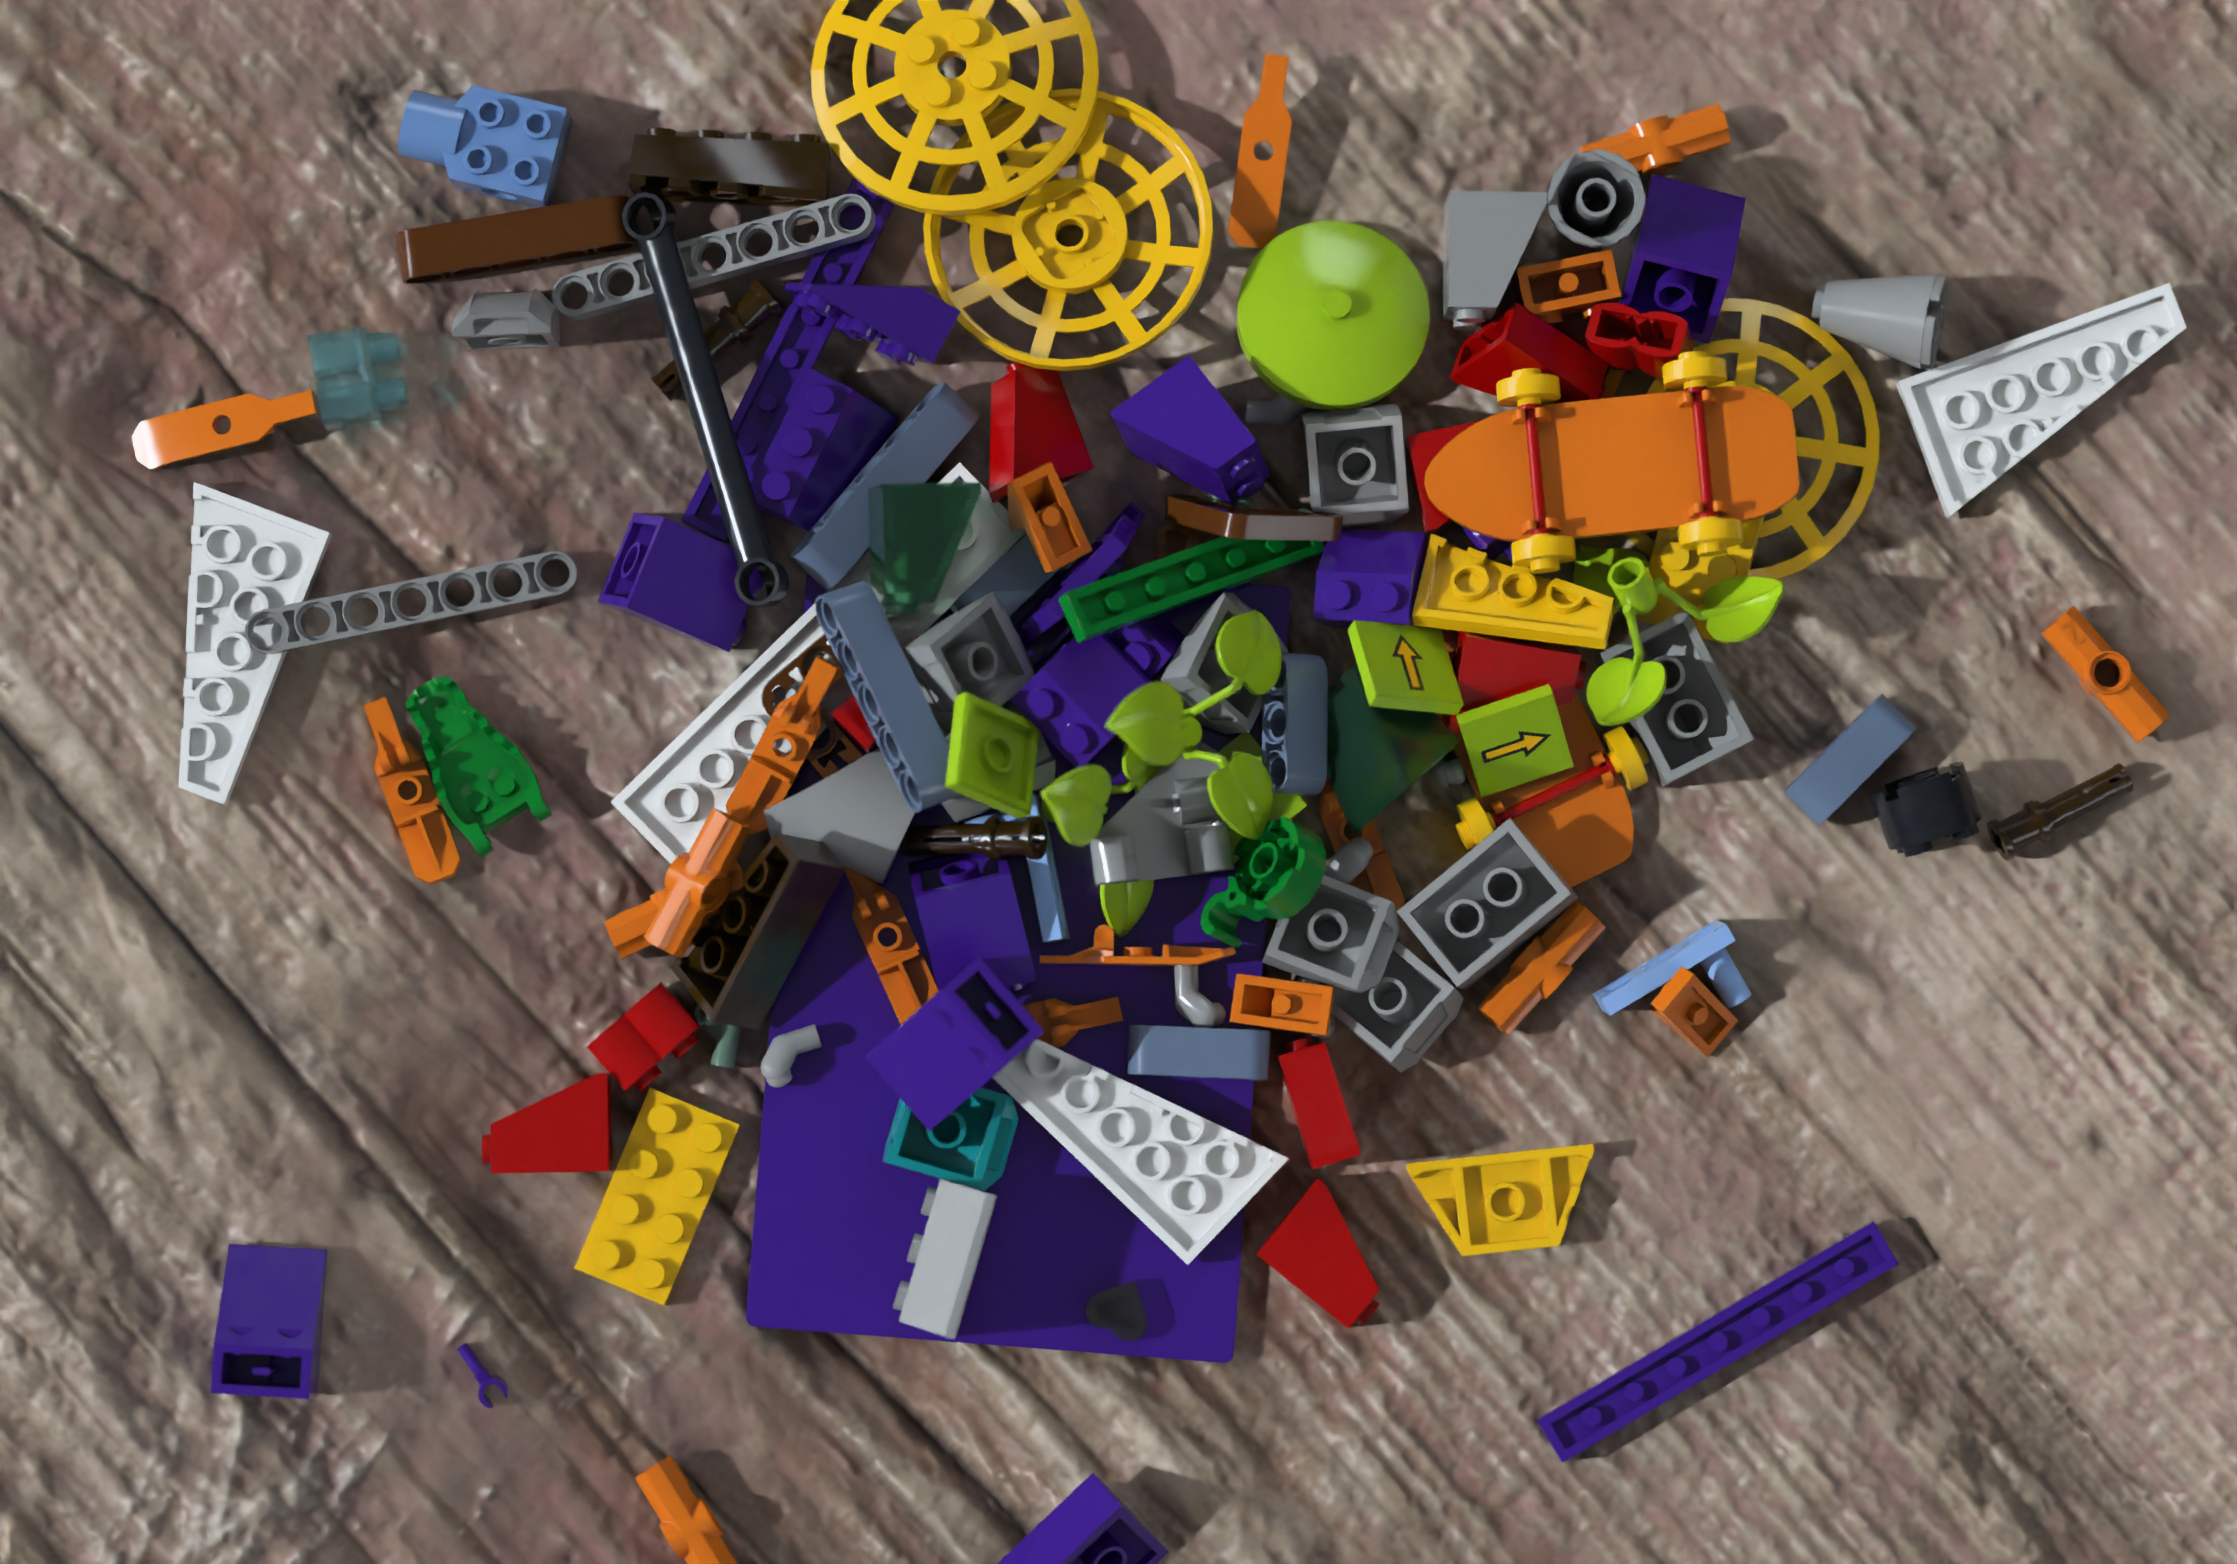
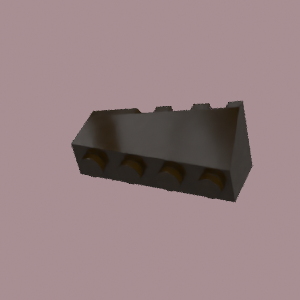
(729, 169)
(760, 931)

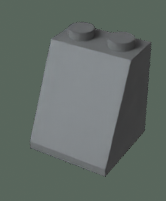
(1482, 249)

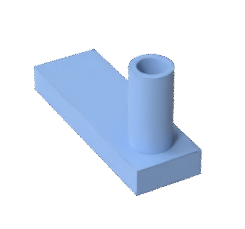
(1043, 879)
(1702, 947)

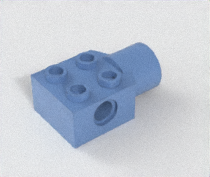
(489, 142)

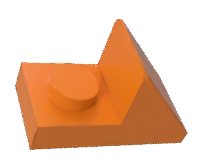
(1045, 512)
(1282, 1004)
(1693, 1012)

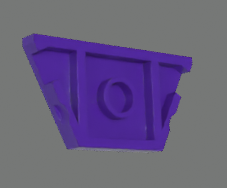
(1087, 569)

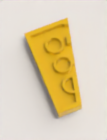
(1490, 598)

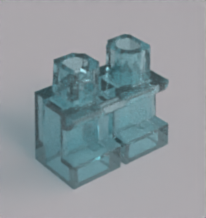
(349, 378)

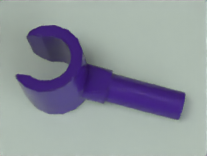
(482, 1375)

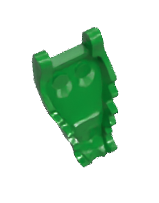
(474, 767)

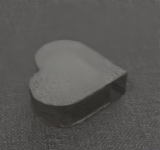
(1119, 1310)

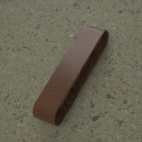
(513, 240)

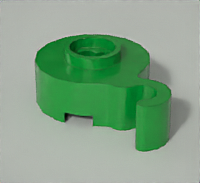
(1272, 879)

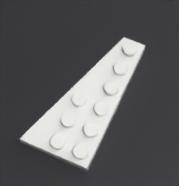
(2006, 400)
(239, 566)
(1154, 1156)

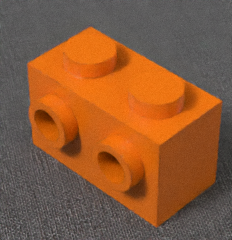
(1567, 286)

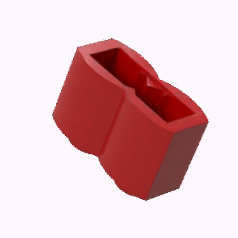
(1635, 339)
(645, 1037)

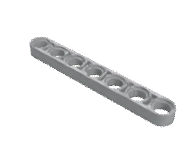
(737, 260)
(387, 597)

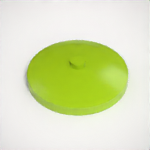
(1332, 315)

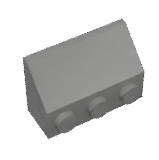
(1696, 713)
(1487, 904)
(945, 1257)

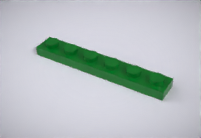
(1178, 581)

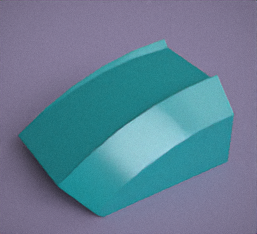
(964, 1147)

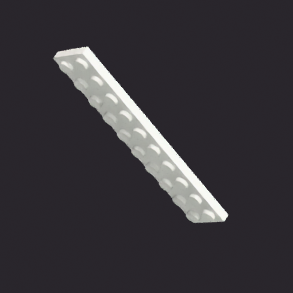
(708, 758)

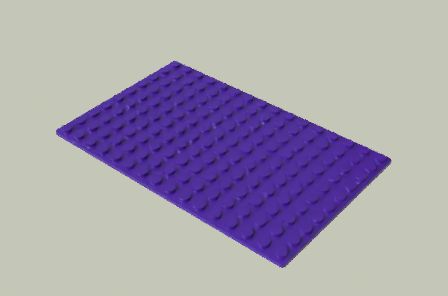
(842, 1221)

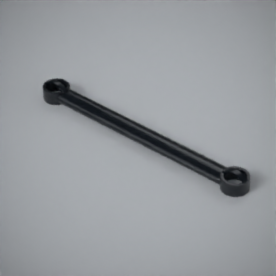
(705, 399)

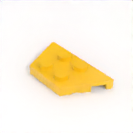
(1504, 1197)

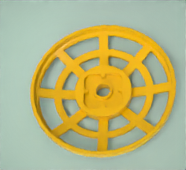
(955, 100)
(1099, 253)
(1826, 450)

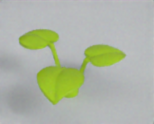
(1628, 687)
(1161, 730)
(1078, 808)

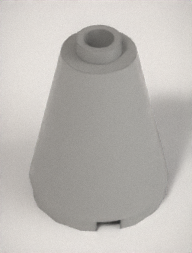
(1596, 198)
(1887, 314)

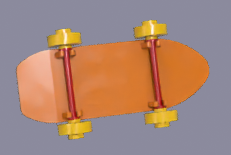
(1619, 464)
(1571, 816)

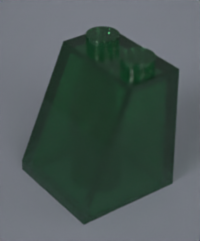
(915, 539)
(1377, 750)

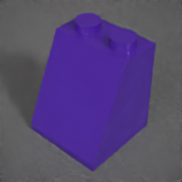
(1683, 253)
(1192, 434)
(679, 582)
(971, 913)

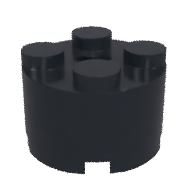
(1926, 809)

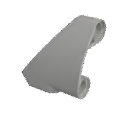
(852, 813)
(1165, 829)

